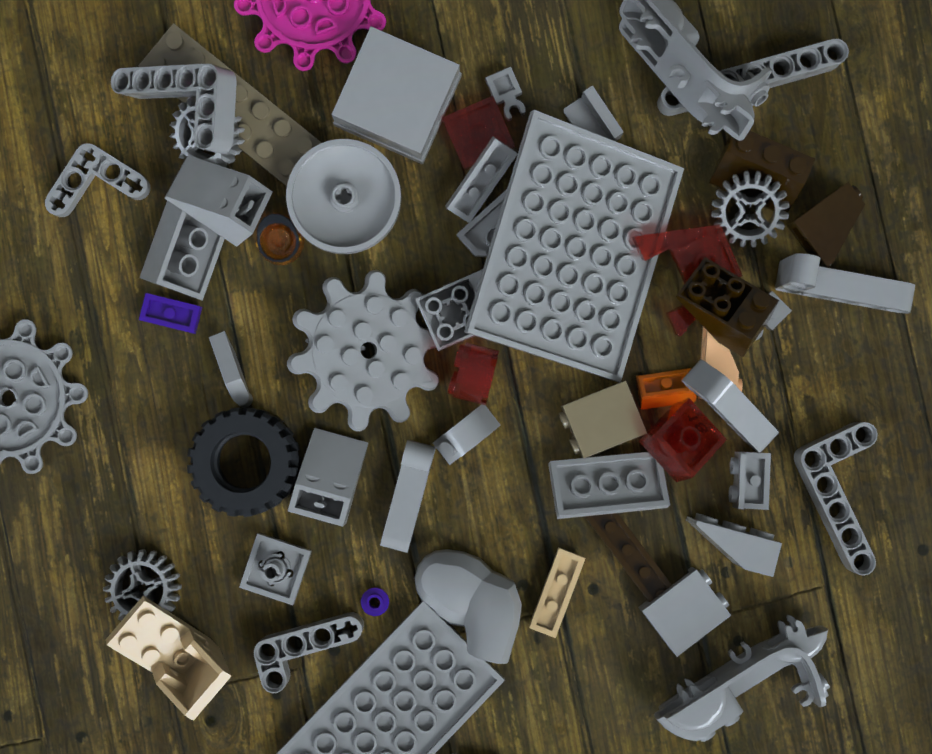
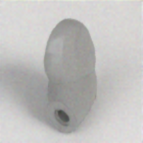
(472, 596)

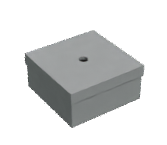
(396, 95)

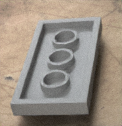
(608, 485)

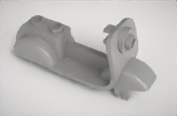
(668, 46)
(712, 700)

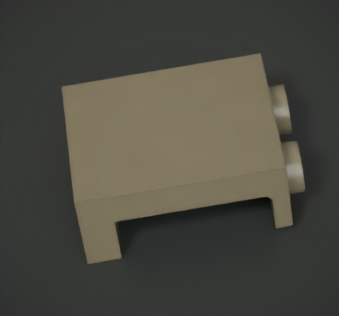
(602, 420)

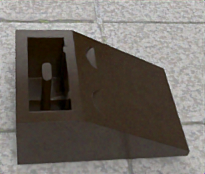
(727, 305)

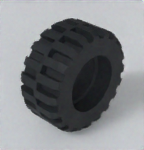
(206, 461)

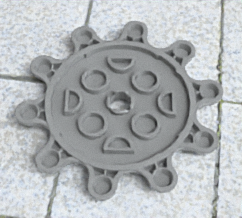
(336, 355)
(39, 394)

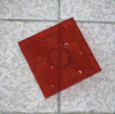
(473, 129)

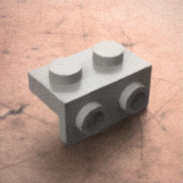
(751, 480)

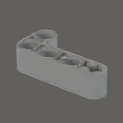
(730, 405)
(407, 495)
(311, 644)

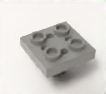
(274, 571)

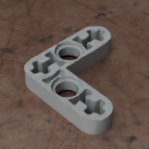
(96, 168)

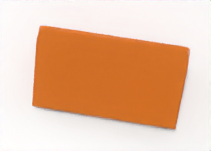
(663, 389)

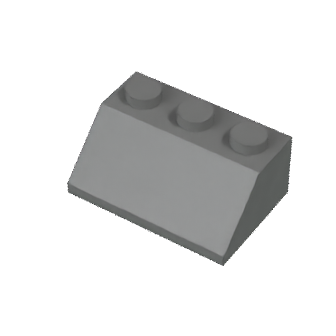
(182, 253)

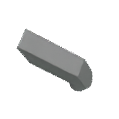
(230, 369)

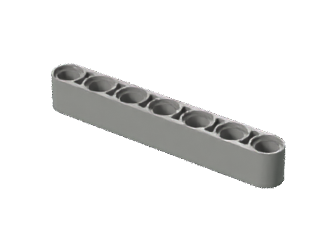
(790, 63)

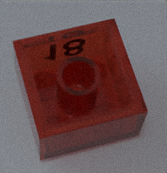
(683, 440)

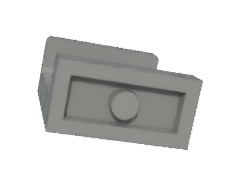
(686, 611)

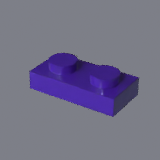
(170, 313)

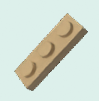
(556, 592)

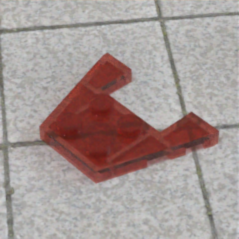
(688, 251)

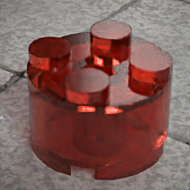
(474, 373)

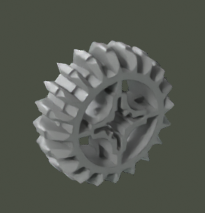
(185, 136)
(759, 200)
(138, 578)

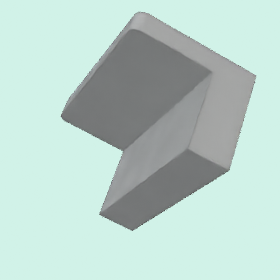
(593, 115)

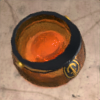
(279, 239)

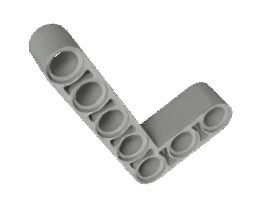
(210, 85)
(803, 276)
(834, 494)

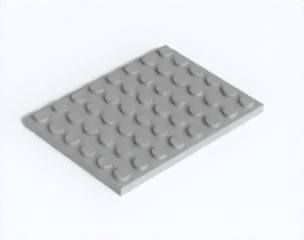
(563, 250)

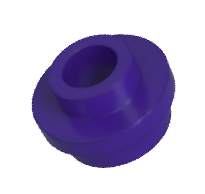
(378, 593)

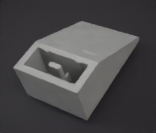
(219, 198)
(448, 310)
(328, 477)
(749, 550)

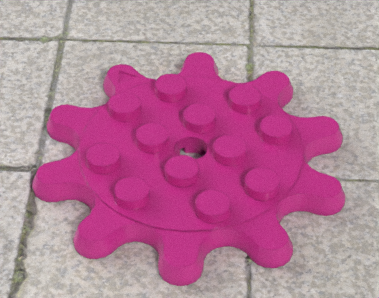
(311, 26)

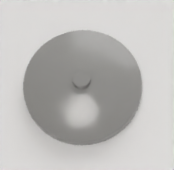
(343, 196)

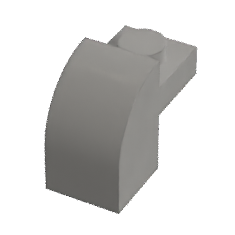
(466, 434)

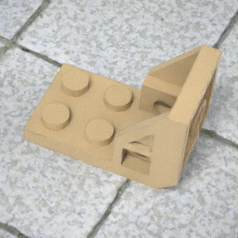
(179, 656)

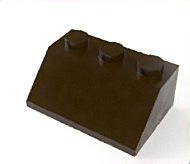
(768, 157)

